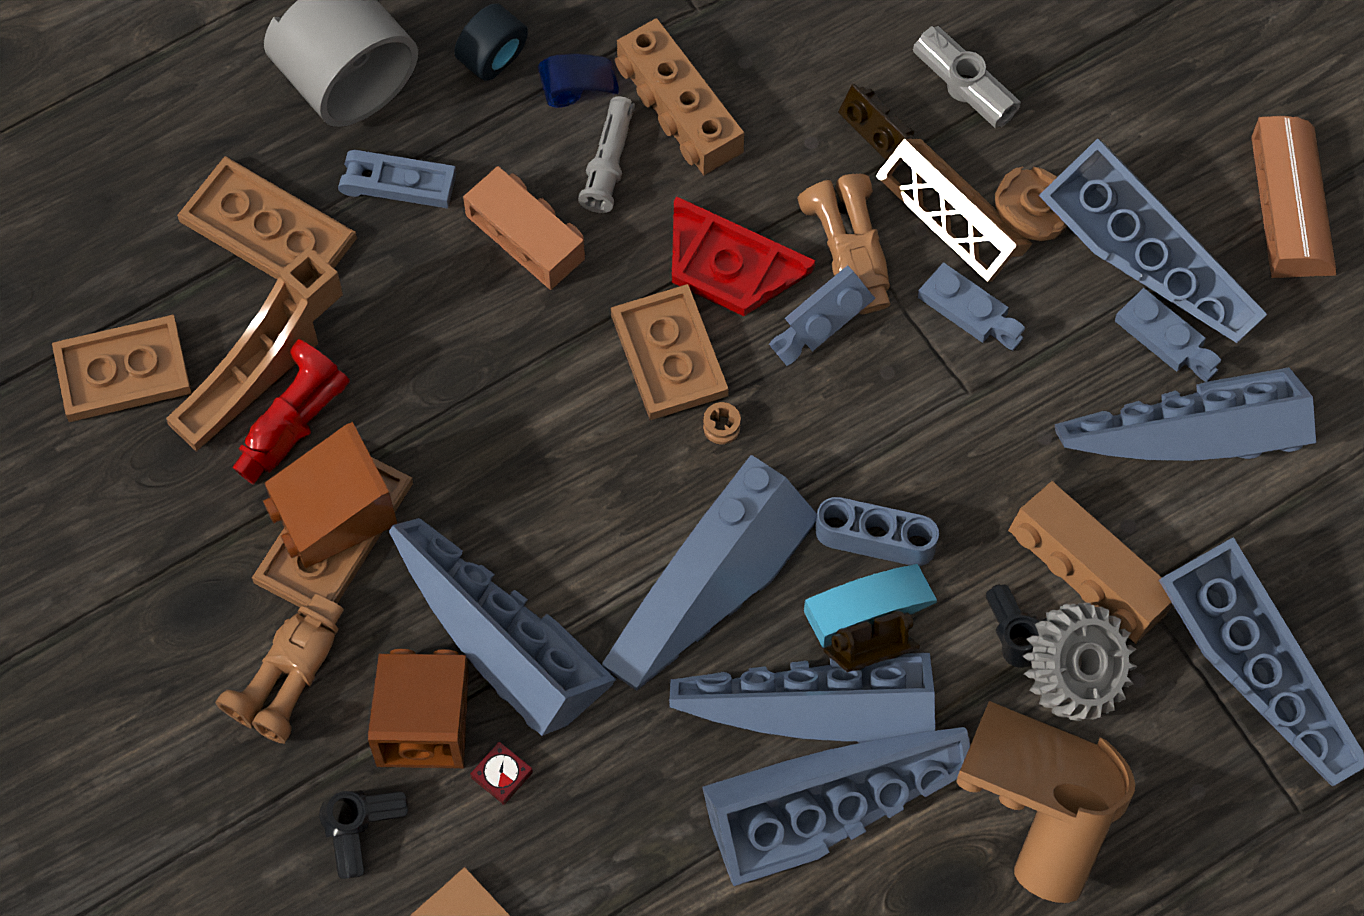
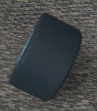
(490, 41)

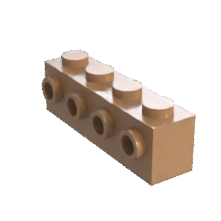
(679, 97)
(1091, 560)

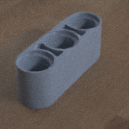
(861, 516)

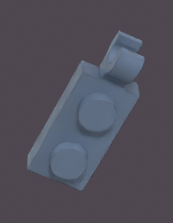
(970, 307)
(822, 315)
(1167, 335)

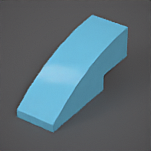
(868, 599)

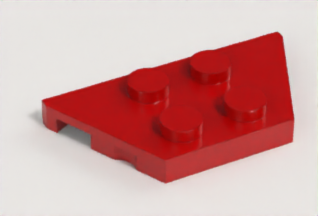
(730, 261)

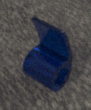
(569, 74)

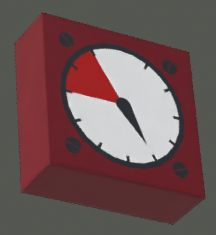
(501, 773)

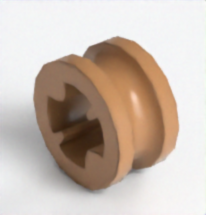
(714, 412)

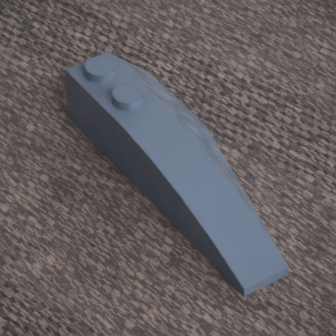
(1143, 239)
(1218, 421)
(717, 568)
(518, 653)
(1260, 657)
(819, 701)
(814, 801)

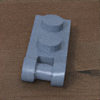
(398, 178)

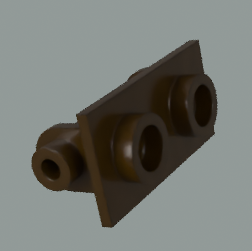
(870, 119)
(860, 647)

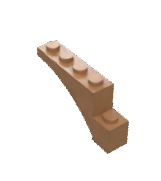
(263, 352)

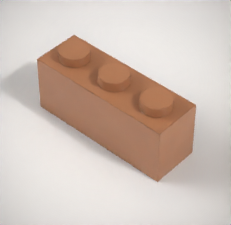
(525, 227)

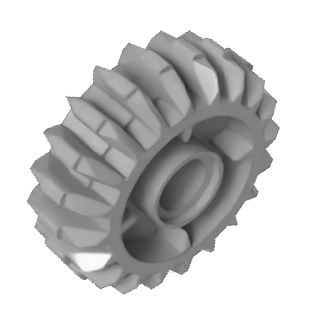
(1055, 658)

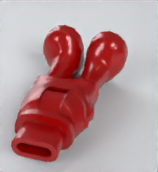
(288, 416)

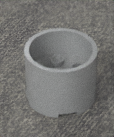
(342, 56)

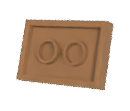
(669, 352)
(121, 368)

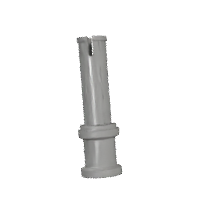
(604, 169)

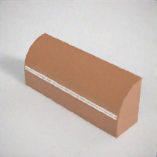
(1292, 198)

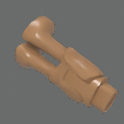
(857, 250)
(296, 652)

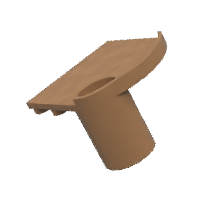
(1061, 776)

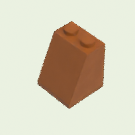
(330, 498)
(419, 710)

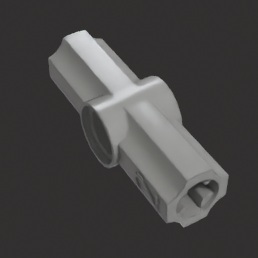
(981, 91)

